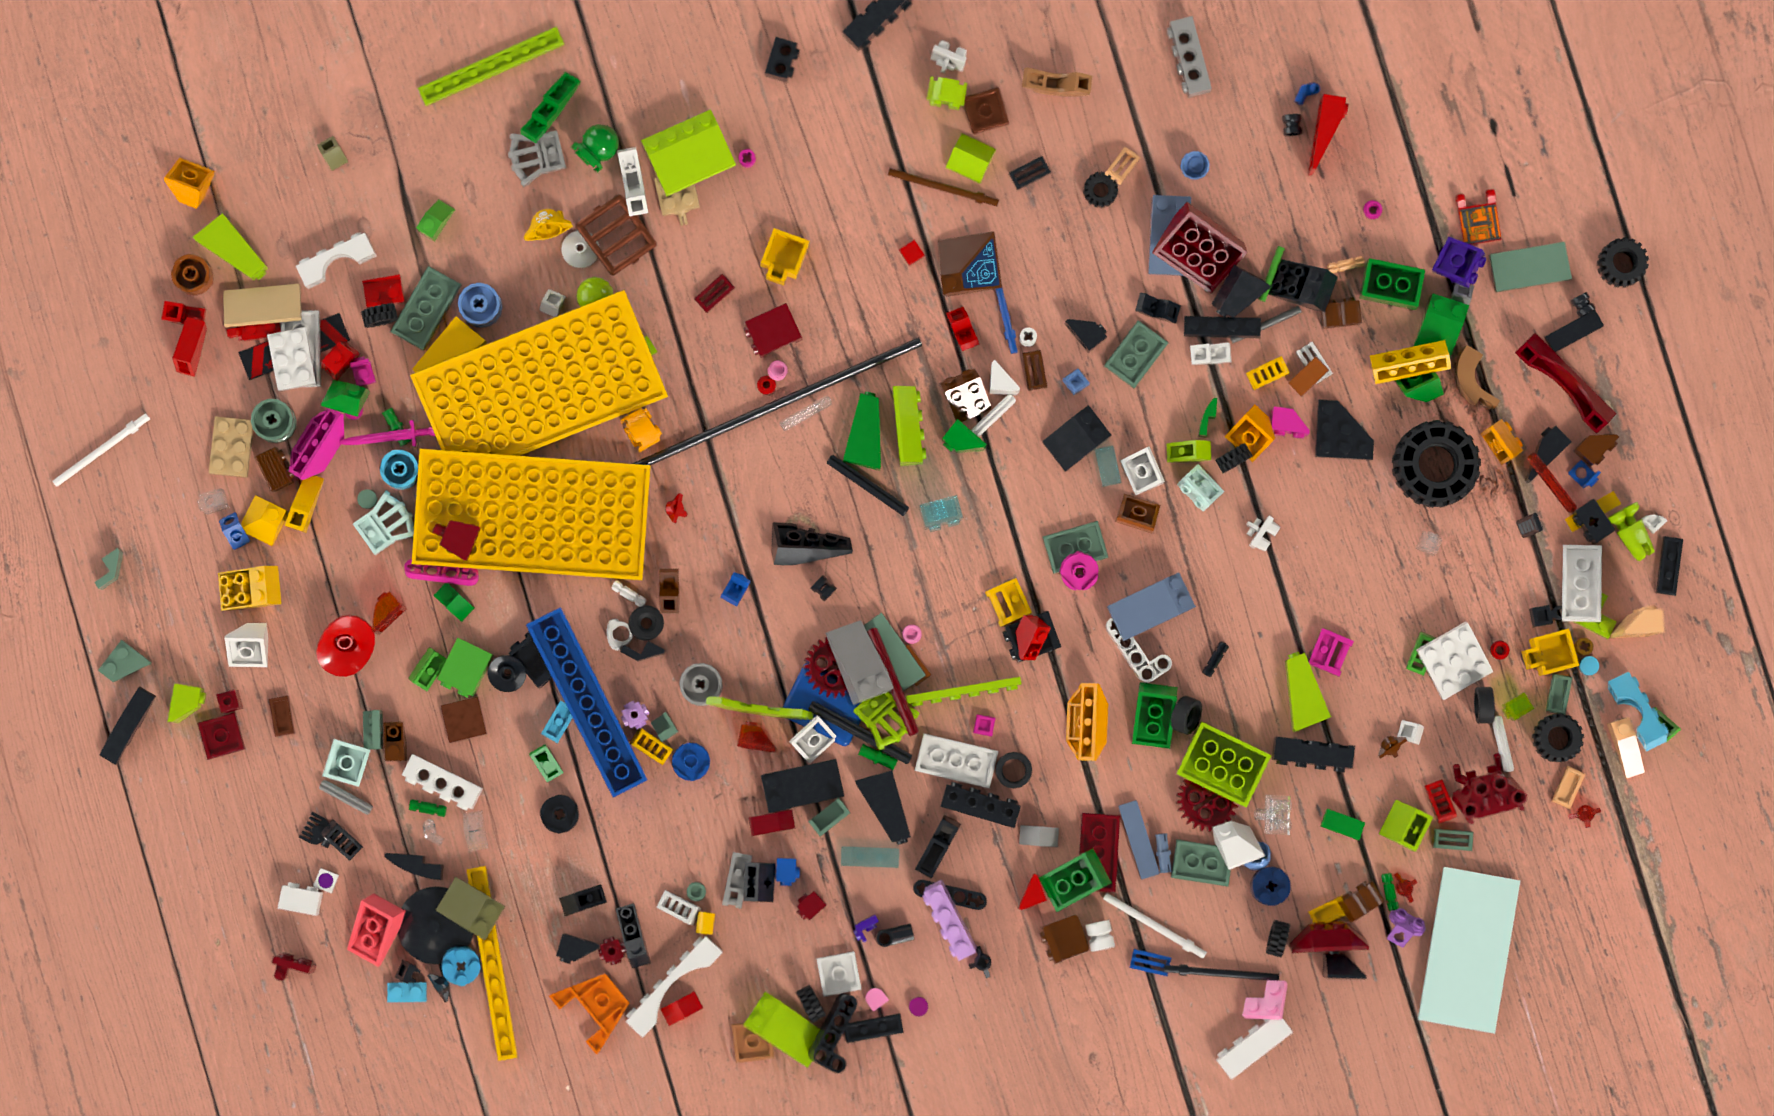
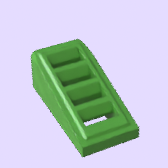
(1422, 636)

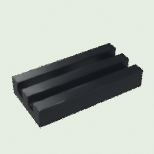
(1015, 180)

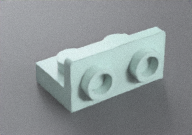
(1200, 488)

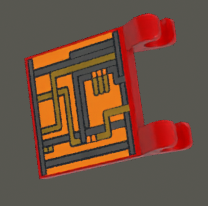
(1479, 222)

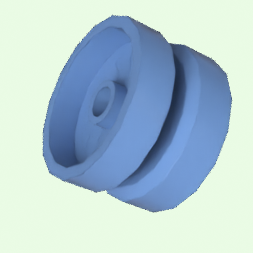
(469, 301)

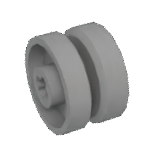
(691, 678)

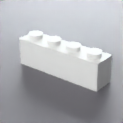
(1253, 1046)

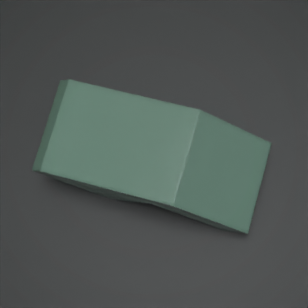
(113, 563)

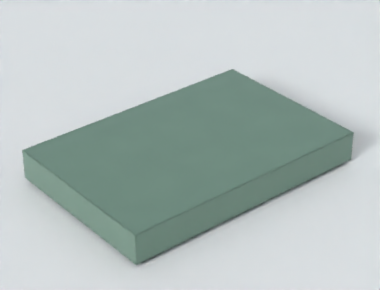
(1136, 354)
(1083, 538)
(1199, 863)

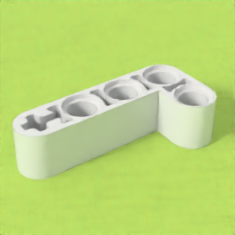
(1144, 663)

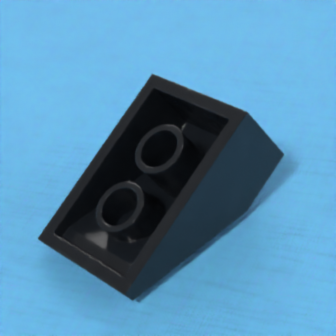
(1076, 438)

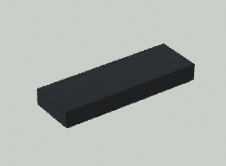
(1574, 331)
(1669, 566)
(874, 1028)

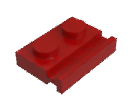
(383, 291)

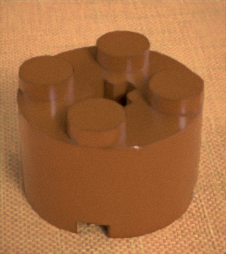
(181, 274)

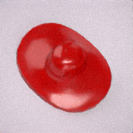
(345, 646)

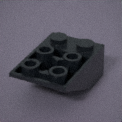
(1303, 285)

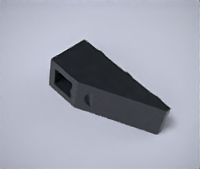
(633, 936)

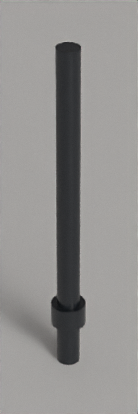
(1183, 970)

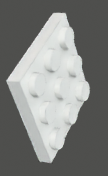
(1454, 660)

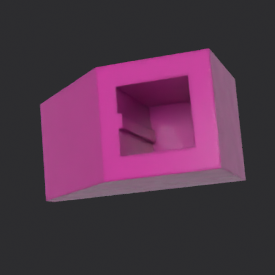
(1287, 421)

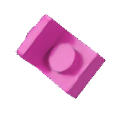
(363, 371)

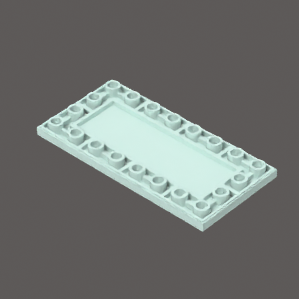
(1469, 950)

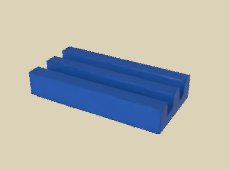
(1133, 959)

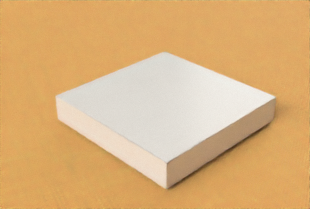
(838, 973)

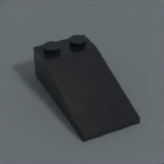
(802, 785)

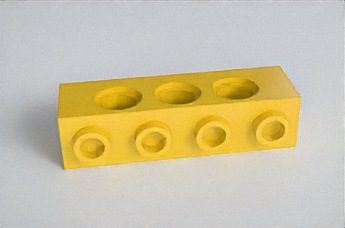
(1410, 362)

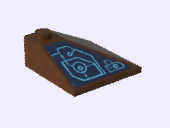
(969, 264)

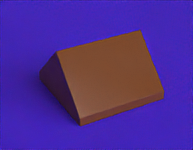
(1138, 513)

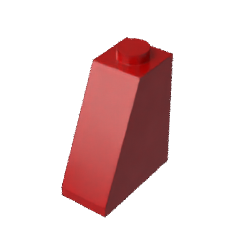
(190, 346)

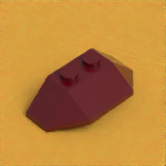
(1328, 937)

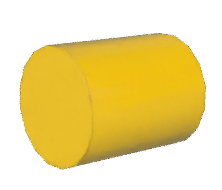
(705, 923)

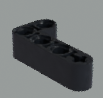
(836, 1031)

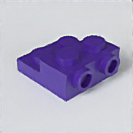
(1459, 262)

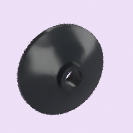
(503, 681)

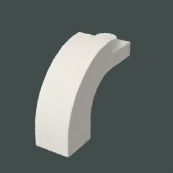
(632, 181)

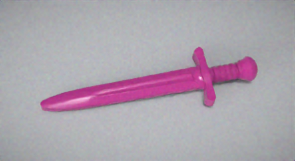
(404, 434)

